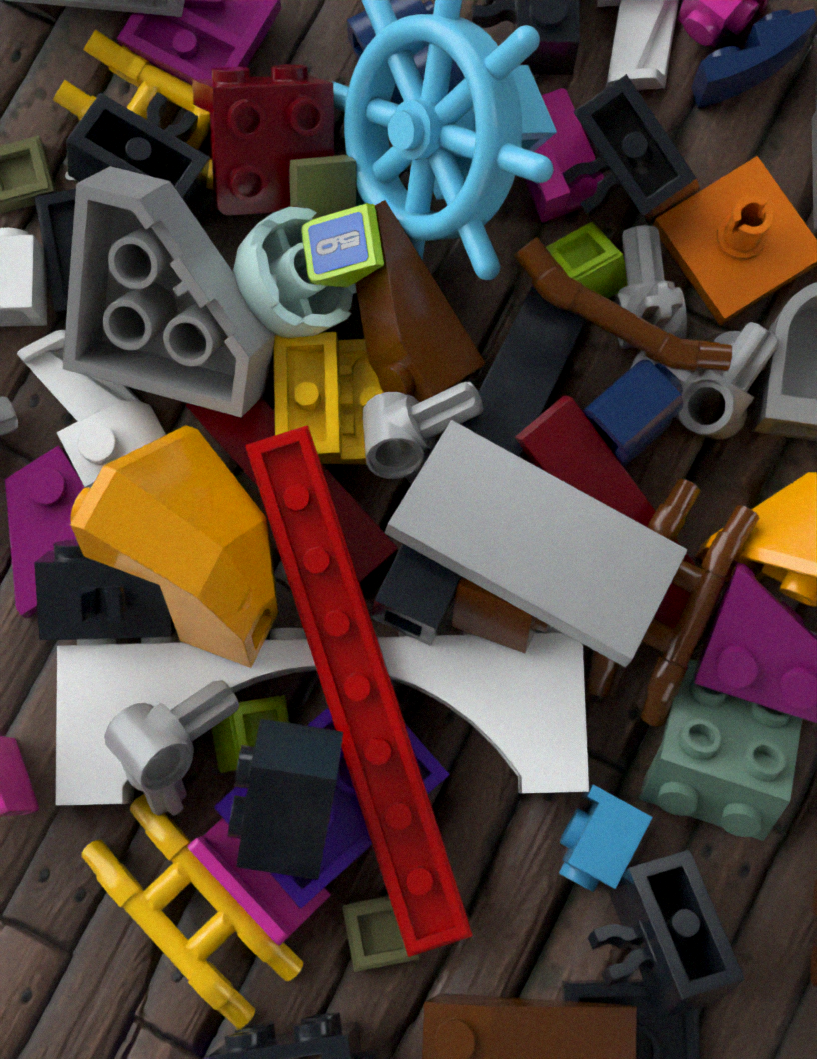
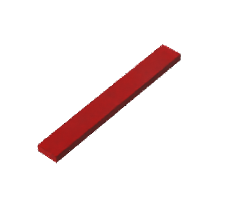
(359, 691)

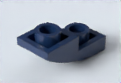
(768, 49)

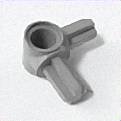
(647, 290)
(749, 357)
(403, 431)
(158, 744)

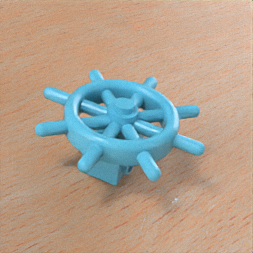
(457, 142)

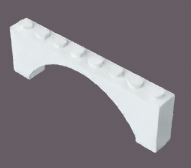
(518, 701)

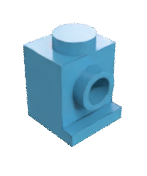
(601, 839)

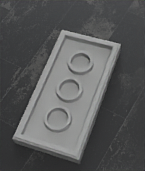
(537, 543)

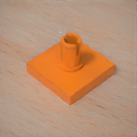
(738, 240)

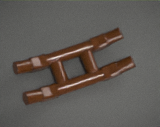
(660, 346)
(704, 591)

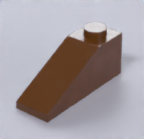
(408, 323)
(526, 1029)

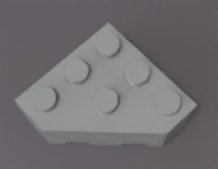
(158, 299)

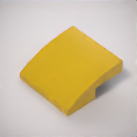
(325, 387)

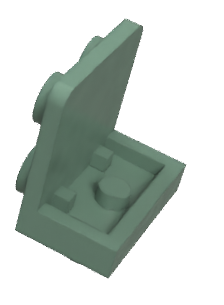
(724, 760)

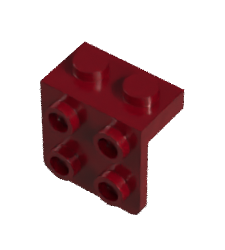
(259, 129)

